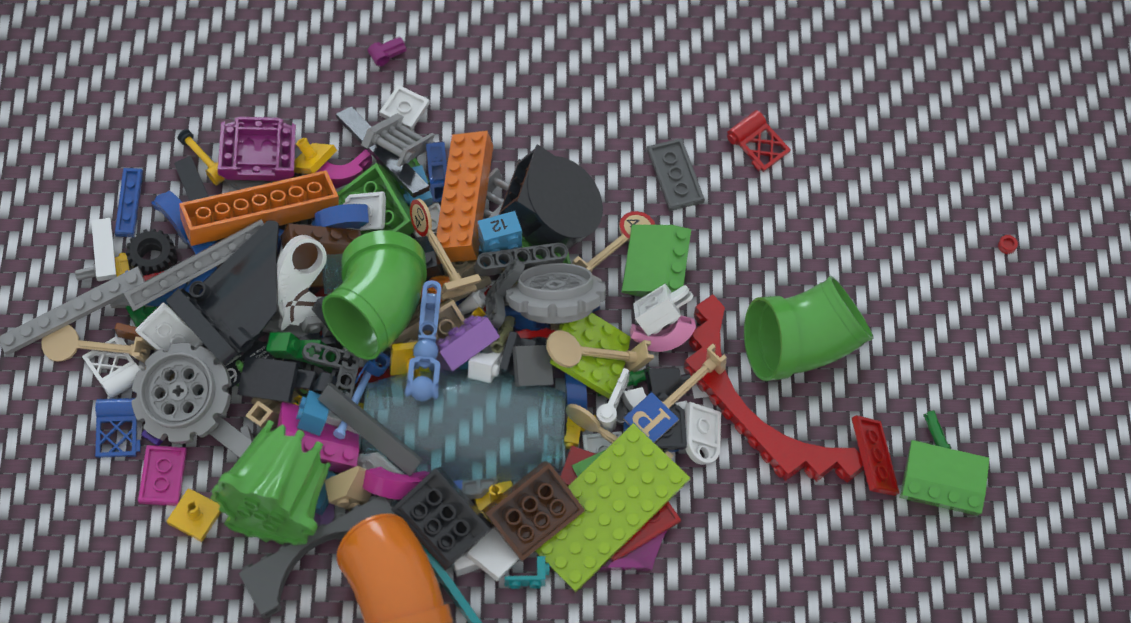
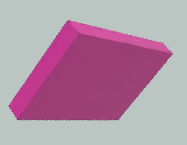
(162, 475)

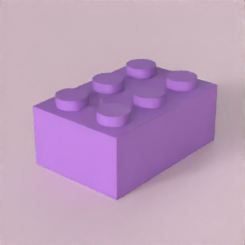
(465, 342)

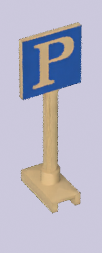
(654, 416)

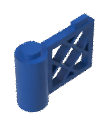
(115, 411)

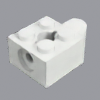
(660, 308)

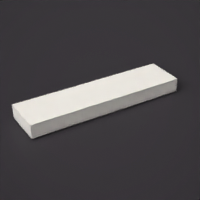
(103, 249)

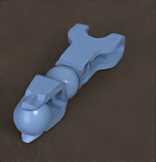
(425, 349)

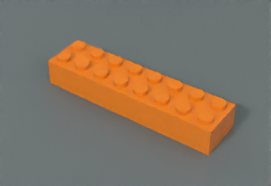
(464, 195)
(278, 201)

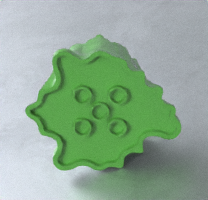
(273, 488)

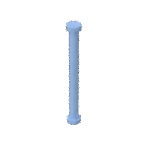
(340, 431)

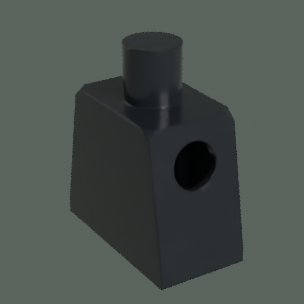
(664, 380)

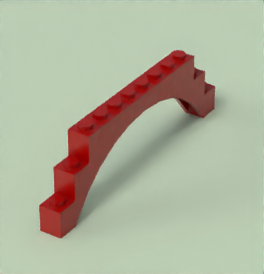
(780, 451)

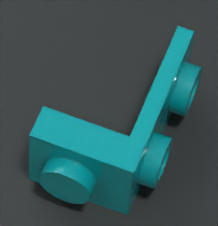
(533, 582)

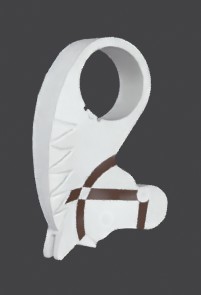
(293, 296)

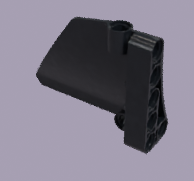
(235, 298)

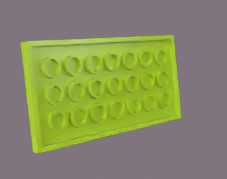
(618, 498)

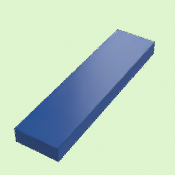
(128, 202)

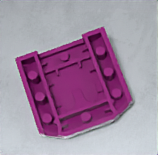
(257, 149)

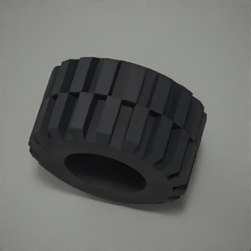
(148, 242)

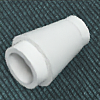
(473, 301)

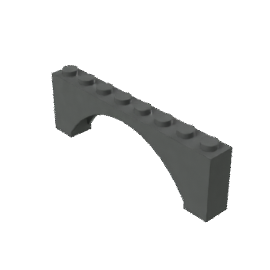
(268, 576)

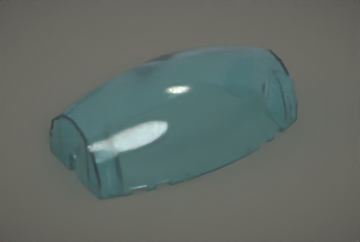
(473, 425)

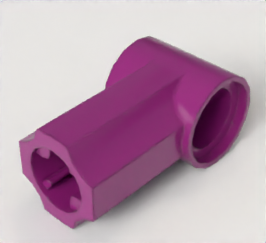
(383, 52)

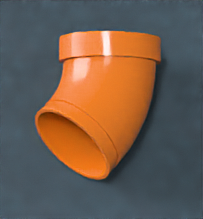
(391, 573)

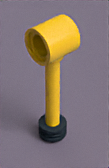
(186, 138)

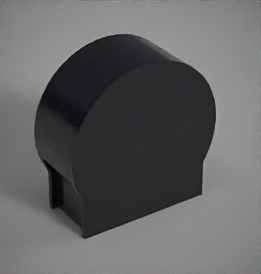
(553, 199)

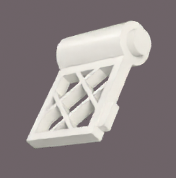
(120, 377)
(607, 412)

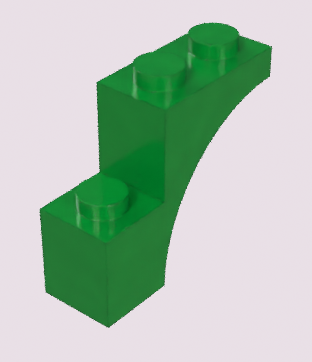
(288, 346)

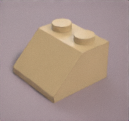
(347, 488)

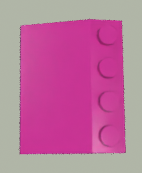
(340, 453)

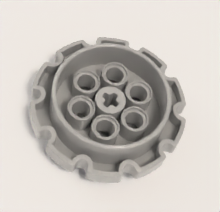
(556, 293)
(180, 425)

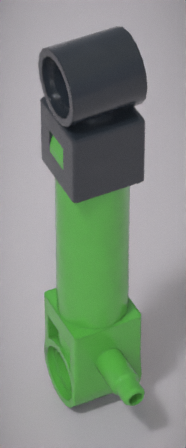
(307, 380)

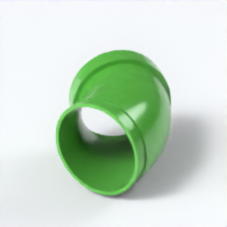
(378, 292)
(802, 331)

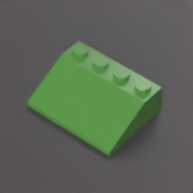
(379, 180)
(655, 257)
(945, 478)

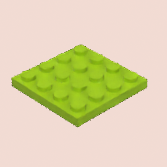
(596, 372)

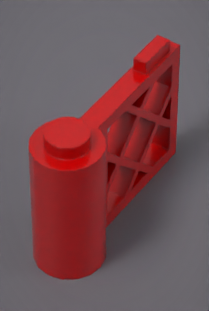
(748, 130)

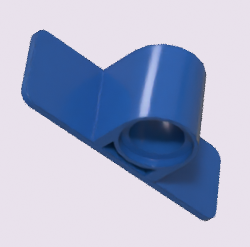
(373, 369)

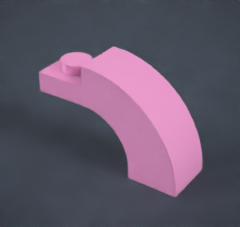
(668, 337)

